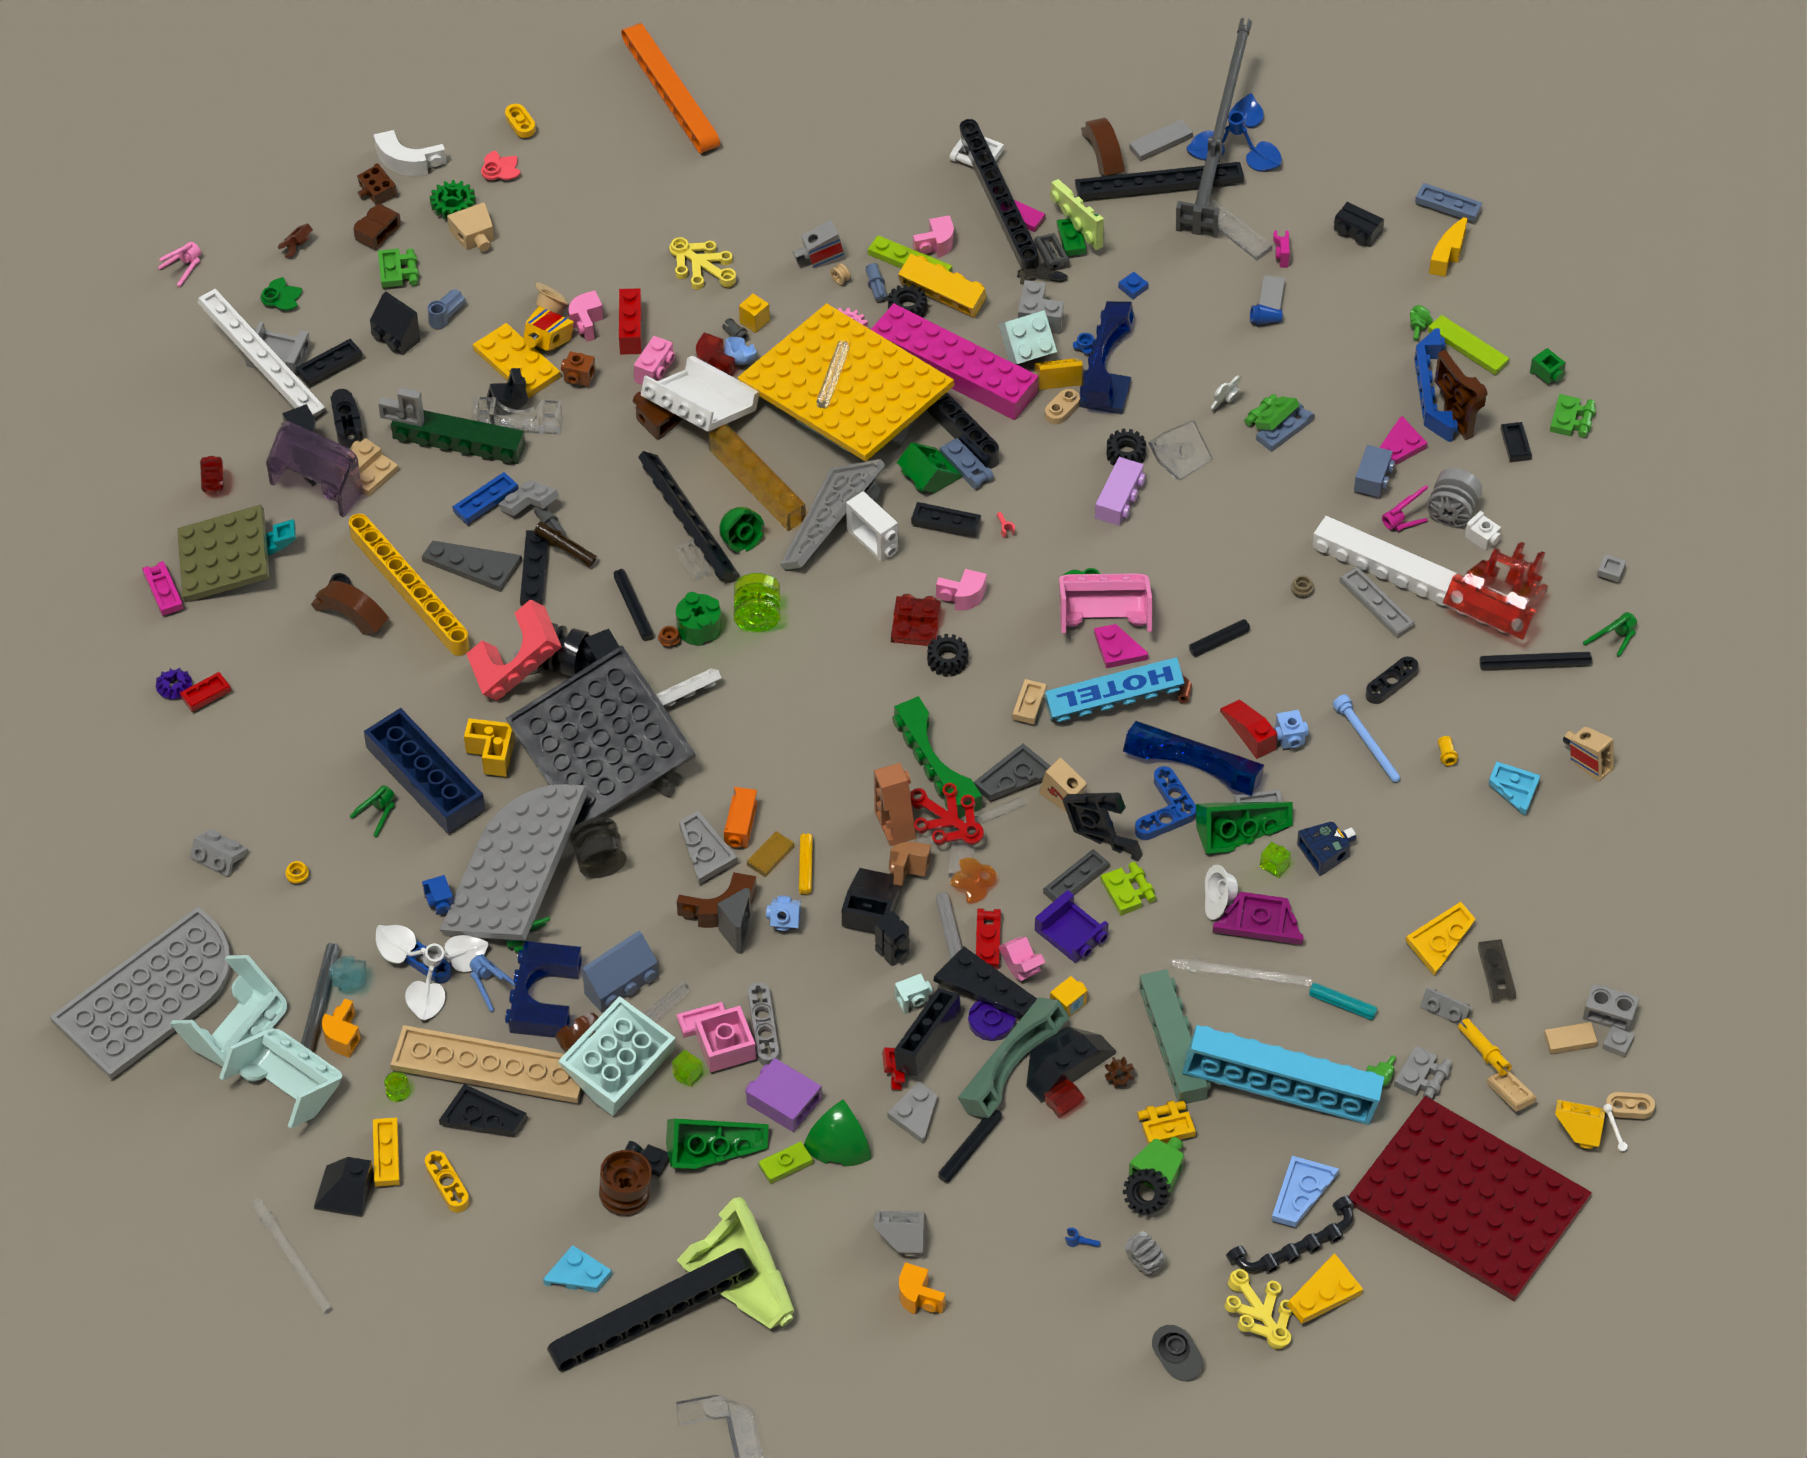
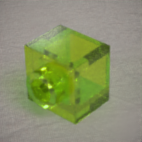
(1275, 859)
(687, 1068)

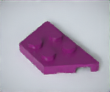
(1260, 918)

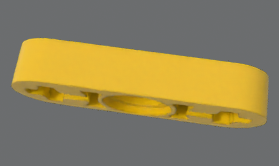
(446, 1191)

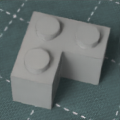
(1034, 301)

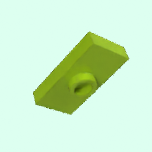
(785, 1162)

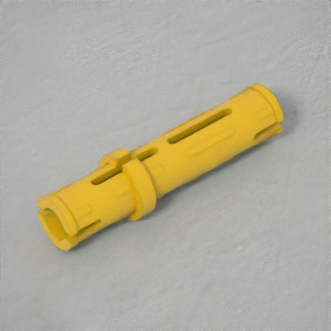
(1490, 1053)

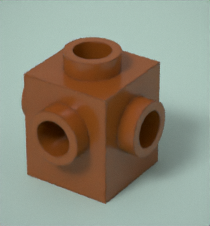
(578, 368)

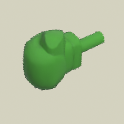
(1419, 320)
(1384, 1069)

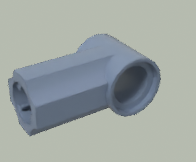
(442, 309)

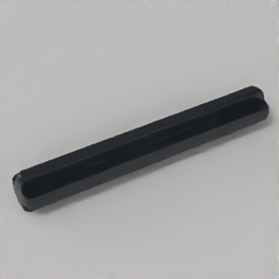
(633, 604)
(969, 1146)

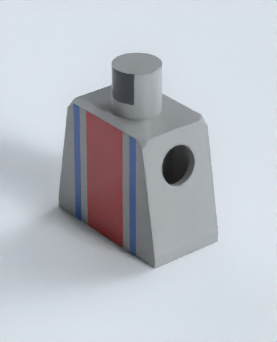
(821, 246)

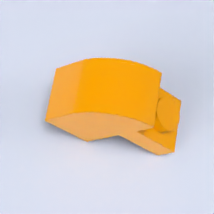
(339, 1032)
(914, 1291)

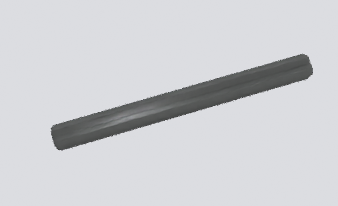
(319, 997)

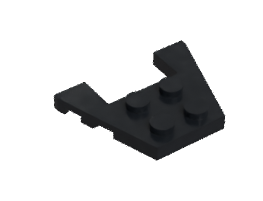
(1091, 819)

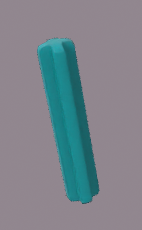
(1343, 1001)

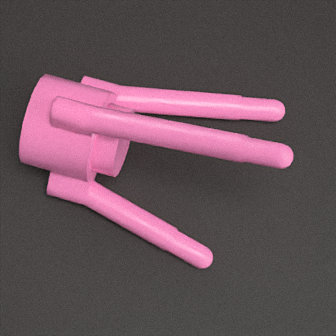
(187, 253)

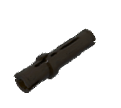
(570, 547)

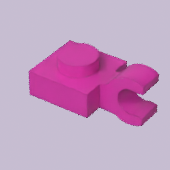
(1282, 250)

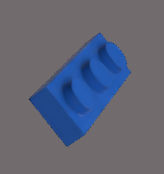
(485, 498)

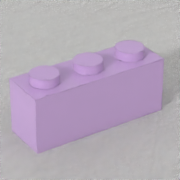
(1120, 491)

